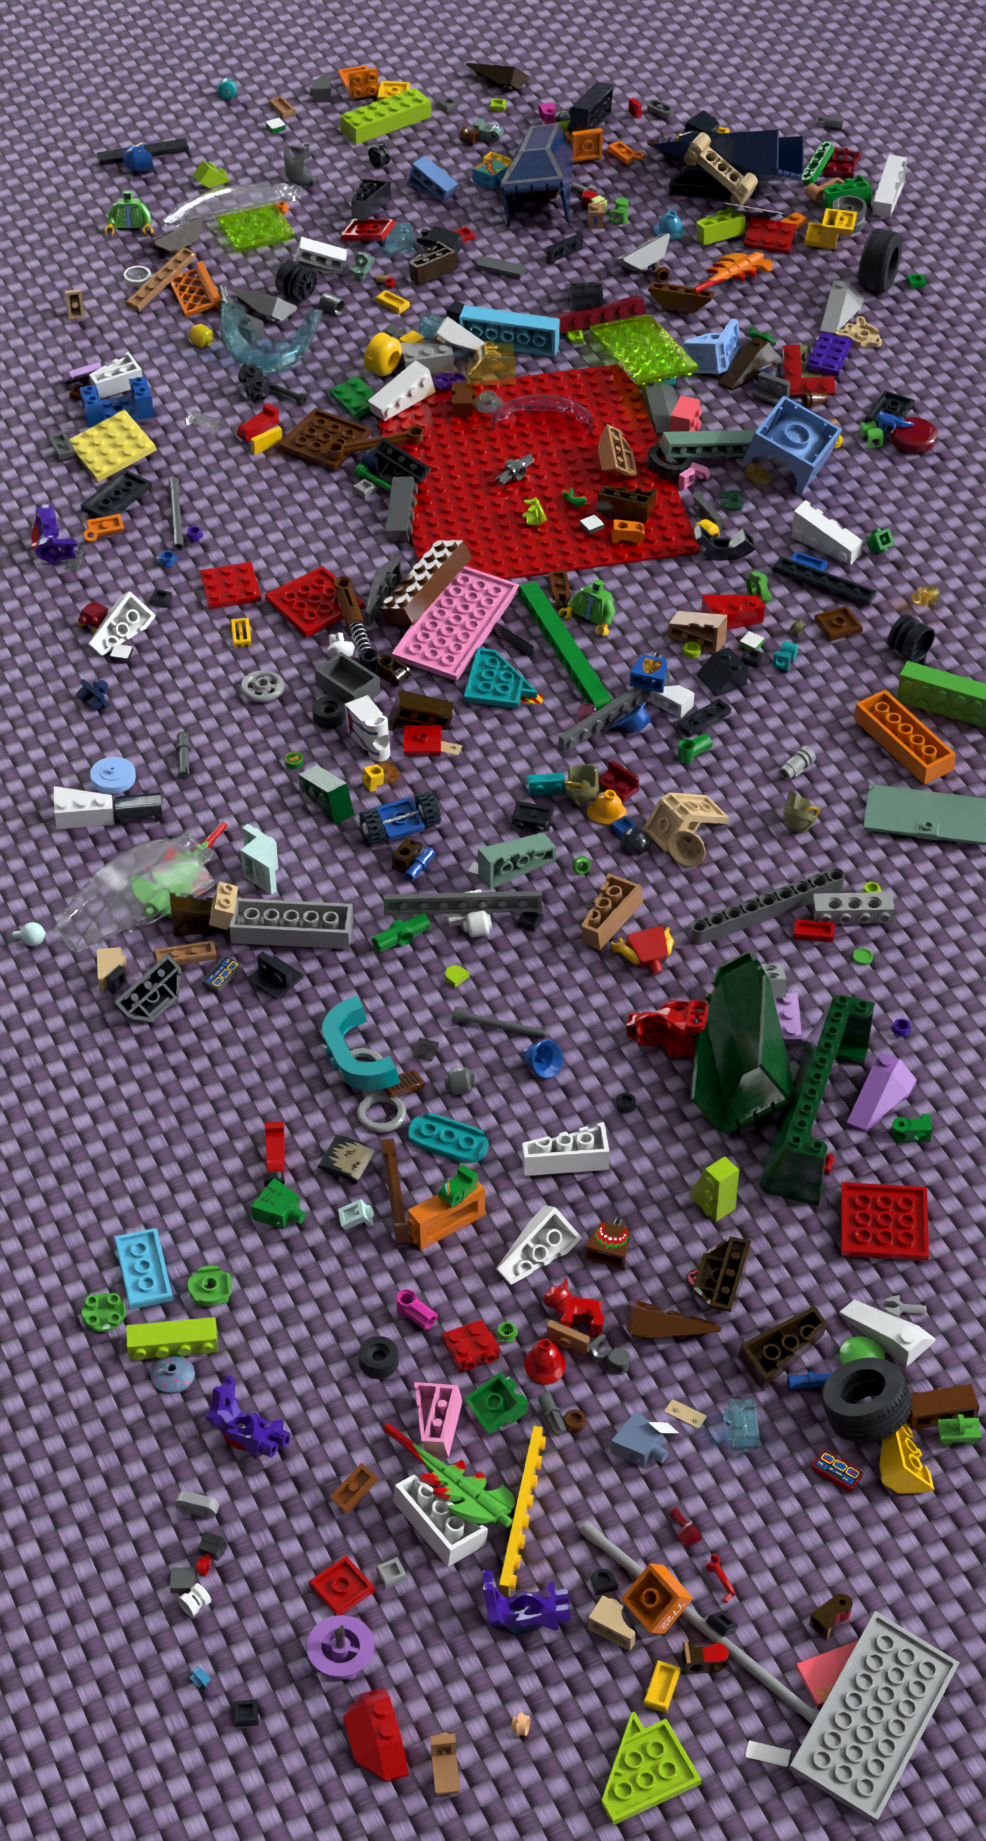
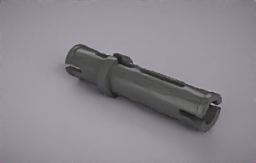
(183, 749)

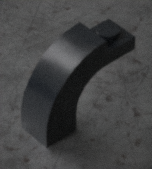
(724, 548)

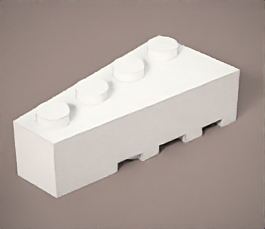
(889, 186)
(403, 391)
(825, 534)
(567, 1152)
(443, 1531)

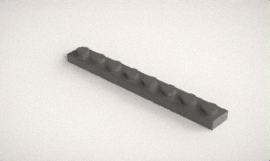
(604, 716)
(462, 903)

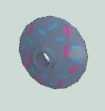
(172, 1381)

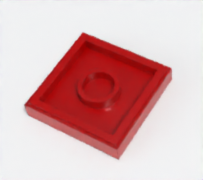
(341, 1586)

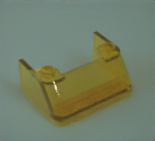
(492, 365)

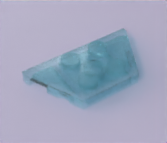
(399, 239)

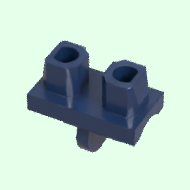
(95, 692)

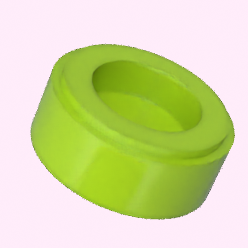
(691, 650)

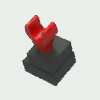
(210, 1548)

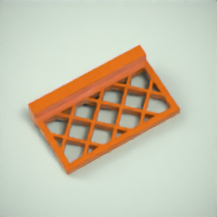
(206, 286)

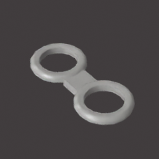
(374, 1096)

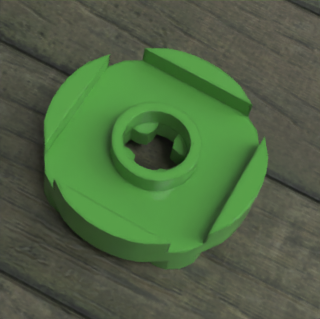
(757, 585)
(210, 1297)

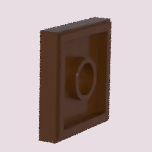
(838, 623)

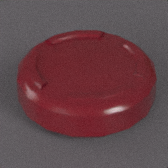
(915, 438)

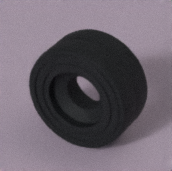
(329, 720)
(382, 1368)

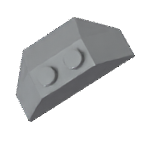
(645, 254)

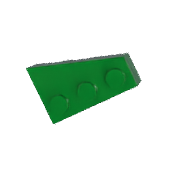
(857, 187)

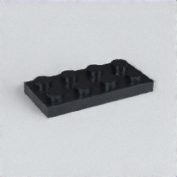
(116, 495)

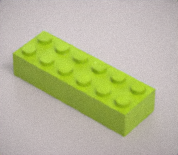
(385, 116)

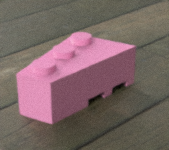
(438, 1416)

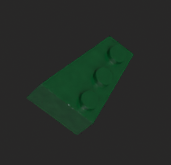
(327, 793)

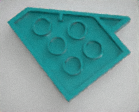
(496, 681)

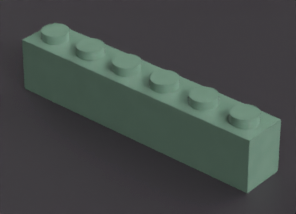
(706, 443)

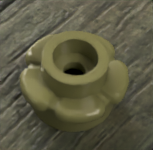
(797, 627)

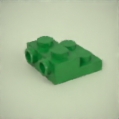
(497, 1403)

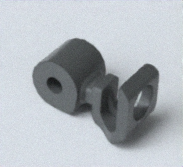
(617, 1360)

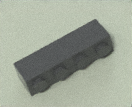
(401, 509)

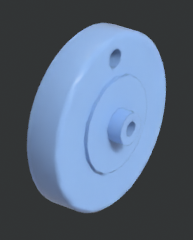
(112, 775)

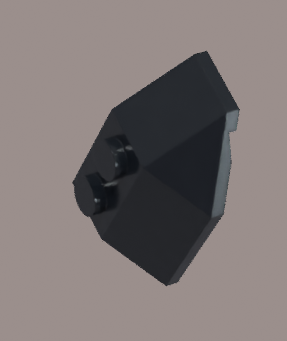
(698, 183)
(395, 462)
(152, 992)

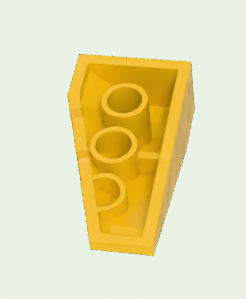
(901, 1464)

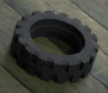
(663, 469)

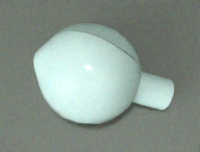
(31, 934)

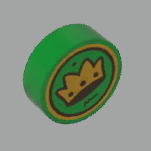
(294, 760)

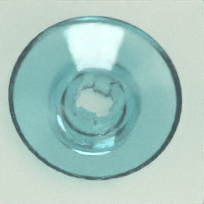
(488, 402)

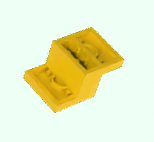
(834, 223)

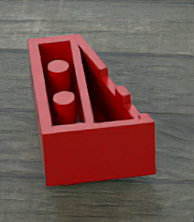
(741, 609)

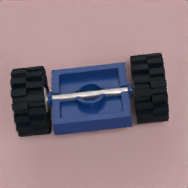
(400, 818)

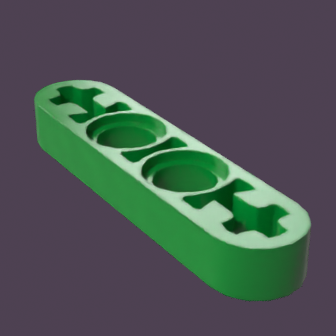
(817, 163)

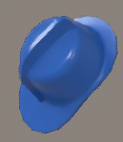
(635, 720)

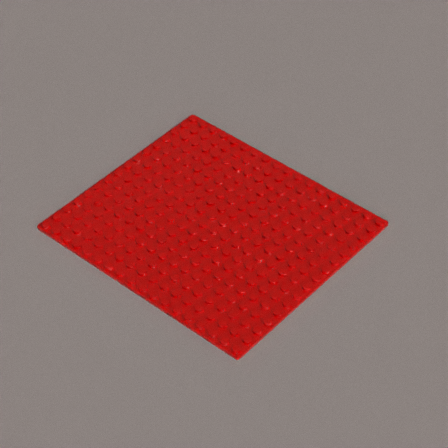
(467, 455)

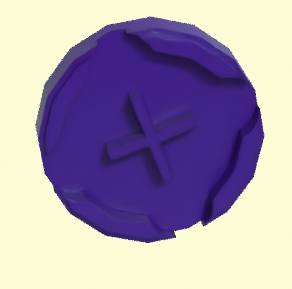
(445, 380)

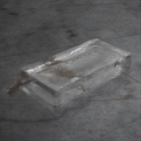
(203, 422)

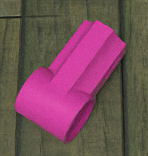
(415, 1309)

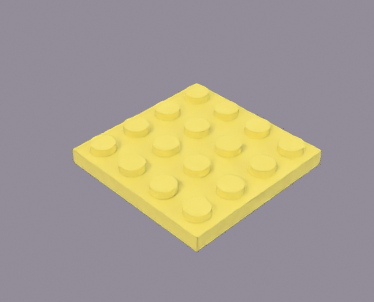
(112, 445)

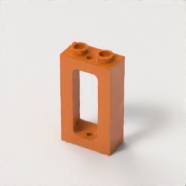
(436, 1219)

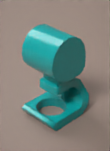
(787, 653)

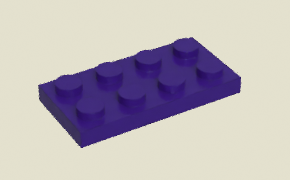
(829, 354)

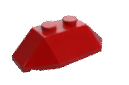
(376, 1735)

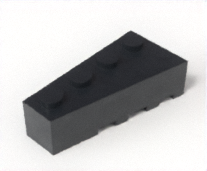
(370, 198)

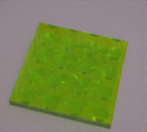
(255, 228)

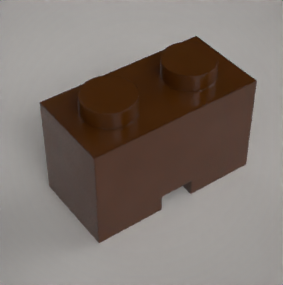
(462, 399)

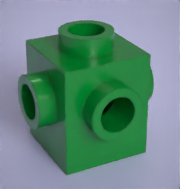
(879, 540)

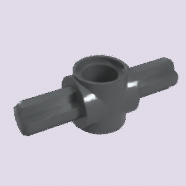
(514, 469)

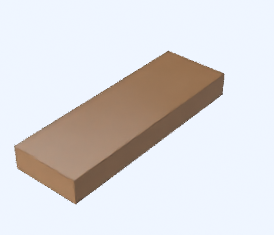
(189, 953)

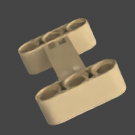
(700, 151)

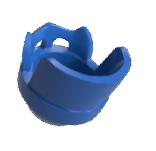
(138, 160)

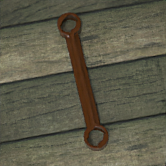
(336, 450)
(395, 1194)

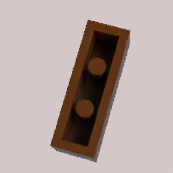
(942, 1404)

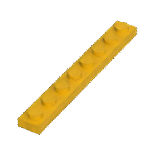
(521, 1519)

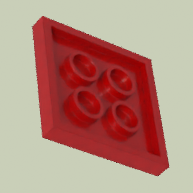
(230, 585)

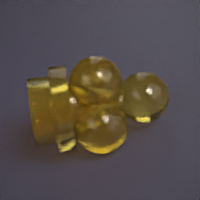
(757, 474)
(926, 595)

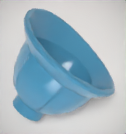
(670, 224)

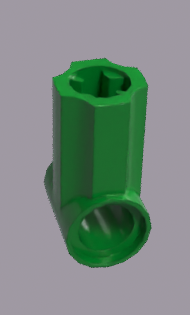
(689, 748)

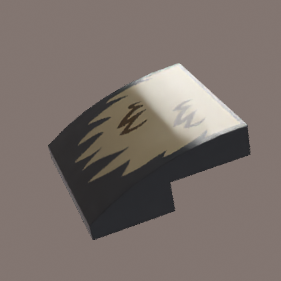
(346, 1158)

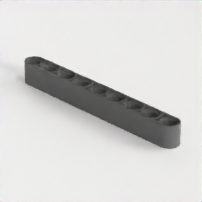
(765, 906)

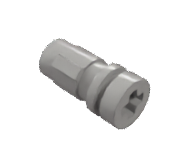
(795, 765)

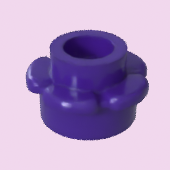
(194, 534)
(901, 1028)

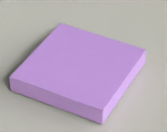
(81, 372)

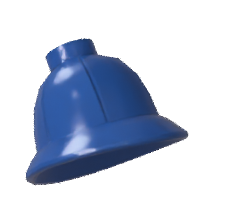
(544, 1058)

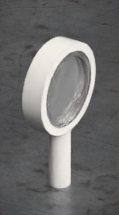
(137, 276)

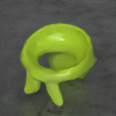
(535, 514)

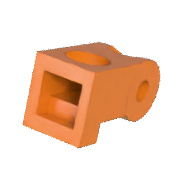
(627, 531)

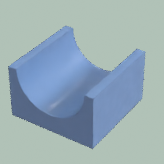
(796, 438)

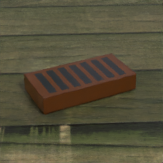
(409, 1082)

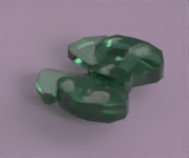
(734, 502)

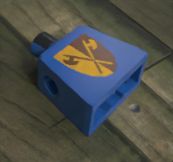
(649, 673)

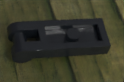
(564, 248)

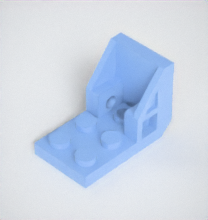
(715, 350)

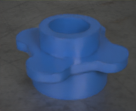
(167, 558)

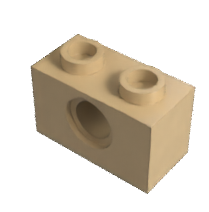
(223, 905)

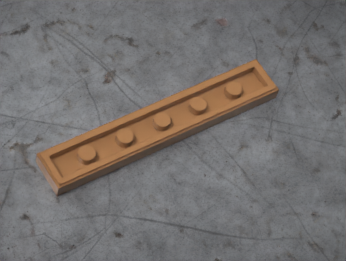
(161, 279)

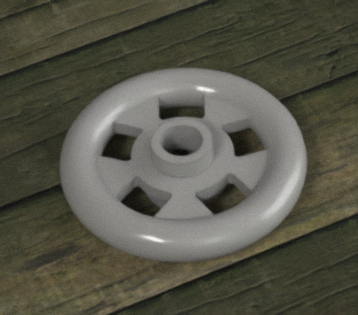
(262, 686)

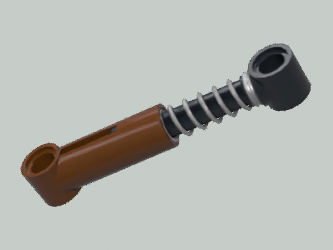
(355, 623)

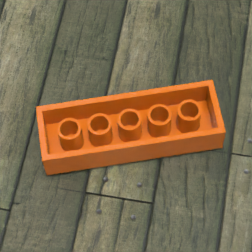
(904, 737)

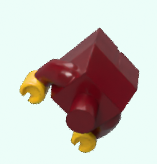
(92, 615)

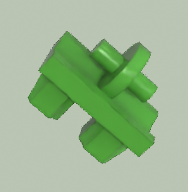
(959, 1430)

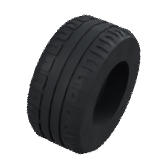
(880, 260)
(873, 1419)

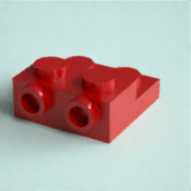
(471, 1345)

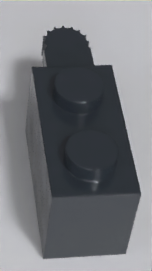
(449, 238)

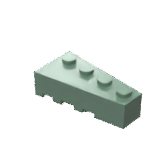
(514, 858)

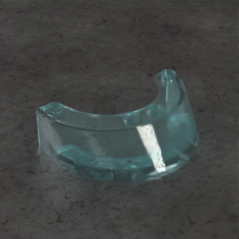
(266, 353)

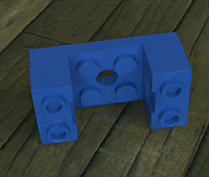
(137, 405)

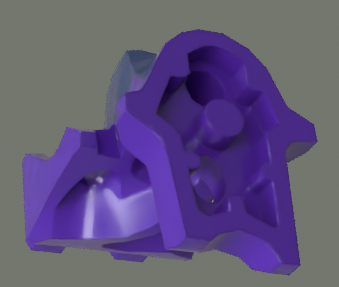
(538, 1608)

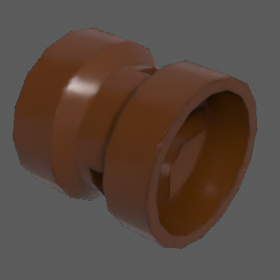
(468, 134)

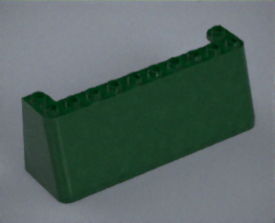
(794, 1159)

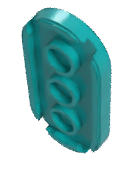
(448, 1138)

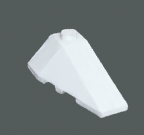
(456, 335)
(121, 623)
(540, 1242)
(895, 1336)

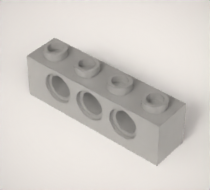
(853, 907)

